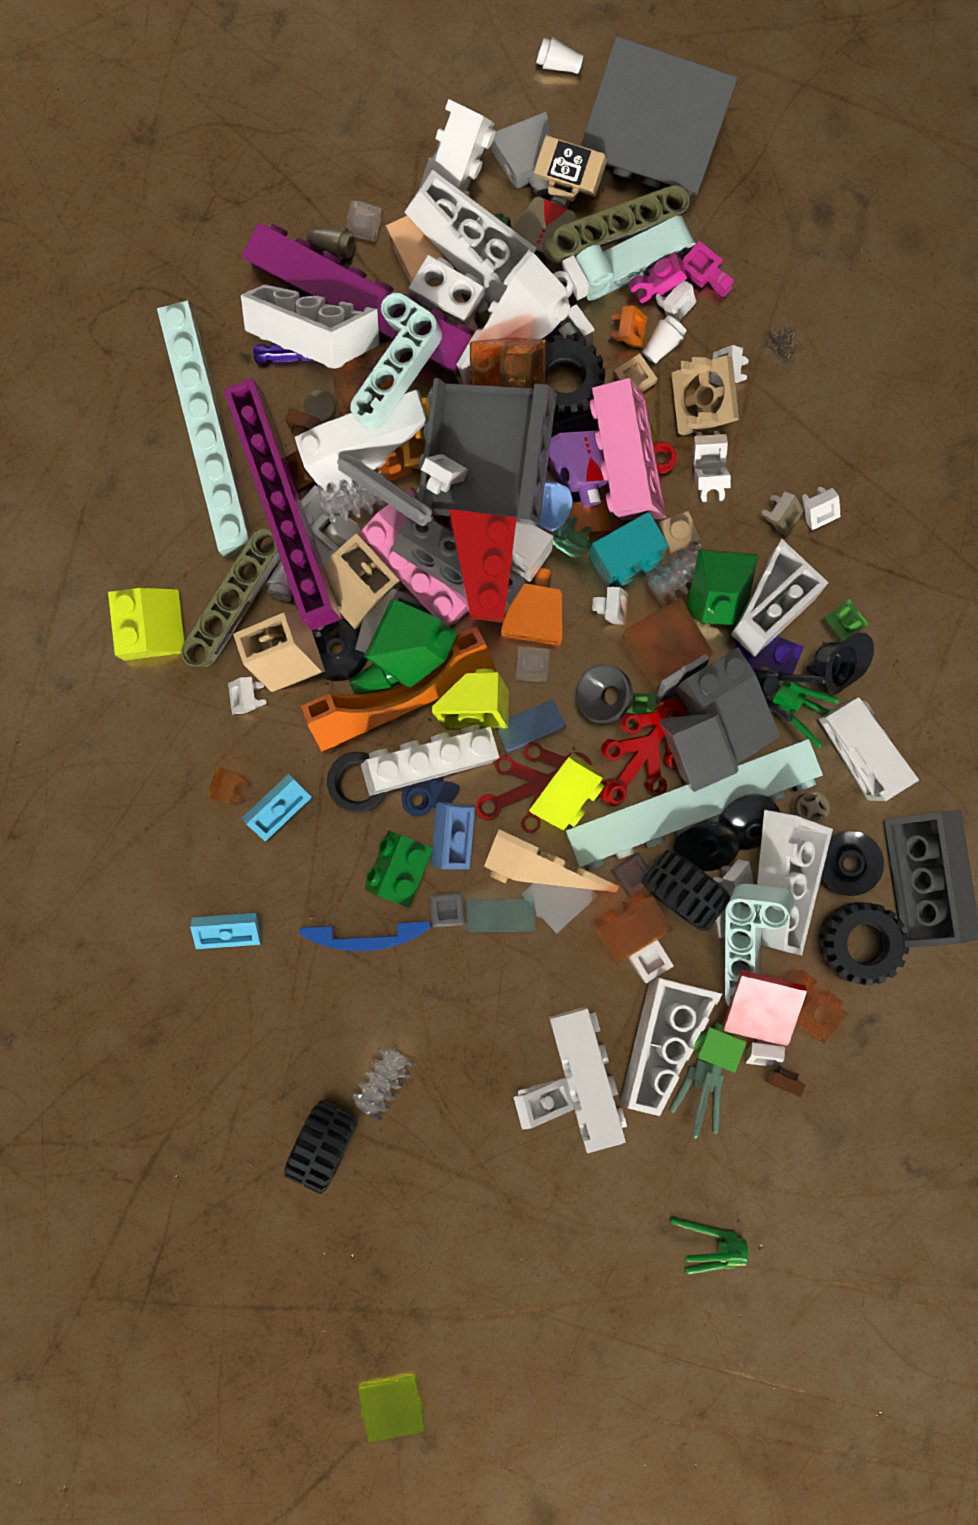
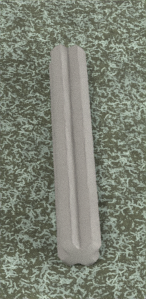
(385, 489)

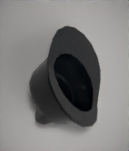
(843, 661)

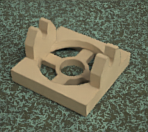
(707, 419)

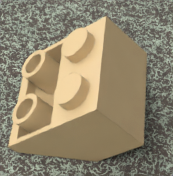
(358, 579)
(279, 651)

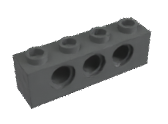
(434, 552)

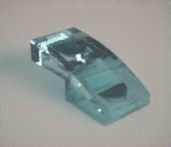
(500, 915)

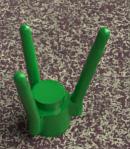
(793, 696)
(729, 1253)

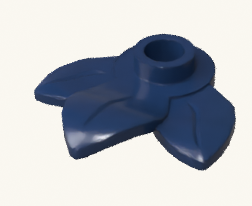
(431, 791)

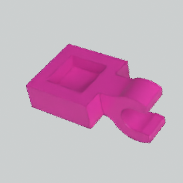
(703, 266)
(663, 277)

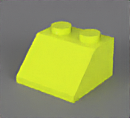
(146, 622)
(475, 700)
(567, 793)

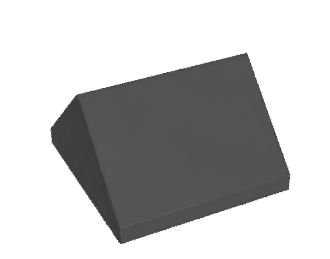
(699, 749)

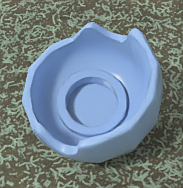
(555, 505)

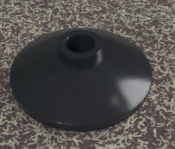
(348, 661)
(746, 818)
(707, 845)
(867, 863)

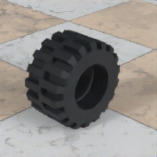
(582, 359)
(686, 890)
(890, 943)
(320, 1147)

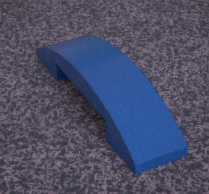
(327, 937)

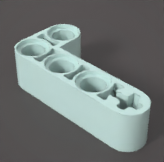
(633, 257)
(389, 366)
(751, 920)

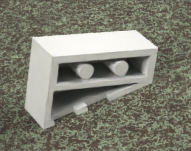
(529, 549)
(778, 598)
(867, 750)

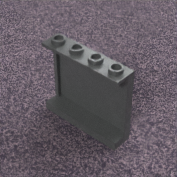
(658, 116)
(499, 439)

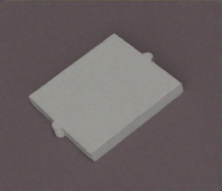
(668, 685)
(557, 903)

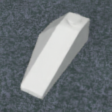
(528, 308)
(345, 435)

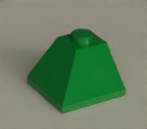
(721, 585)
(409, 643)

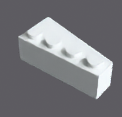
(309, 325)
(792, 859)
(587, 1079)

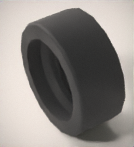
(334, 789)

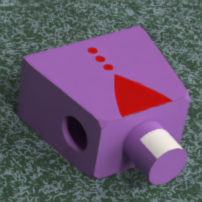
(577, 464)

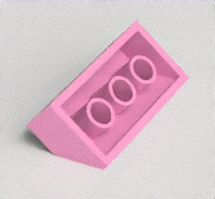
(627, 450)
(432, 594)

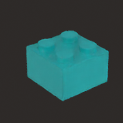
(628, 551)

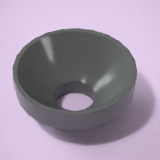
(592, 689)

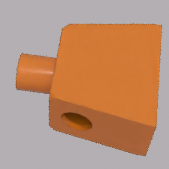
(536, 612)

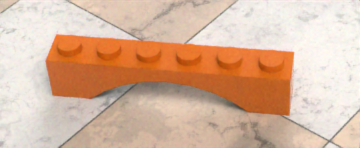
(342, 716)

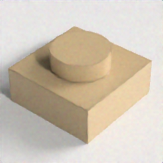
(637, 371)
(678, 531)

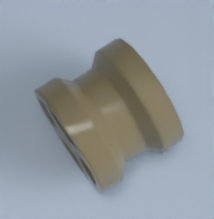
(816, 806)

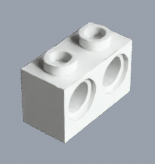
(442, 297)

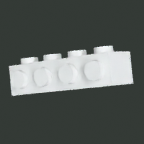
(429, 761)

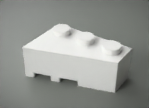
(461, 146)

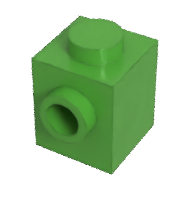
(719, 1047)

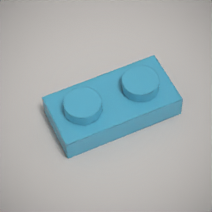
(276, 807)
(225, 931)

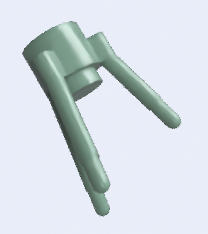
(707, 1078)

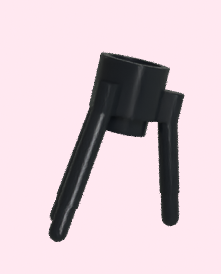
(769, 684)

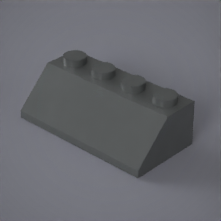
(932, 878)

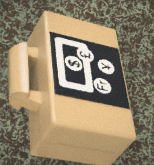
(569, 167)

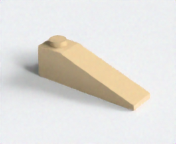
(527, 863)

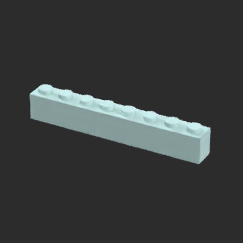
(205, 428)
(682, 807)

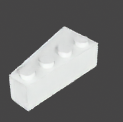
(467, 234)
(664, 1041)

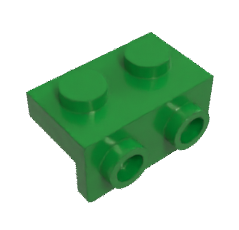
(398, 868)

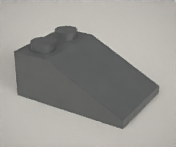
(736, 695)

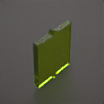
(391, 1409)

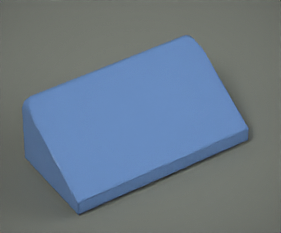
(531, 726)
(453, 836)

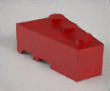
(484, 558)

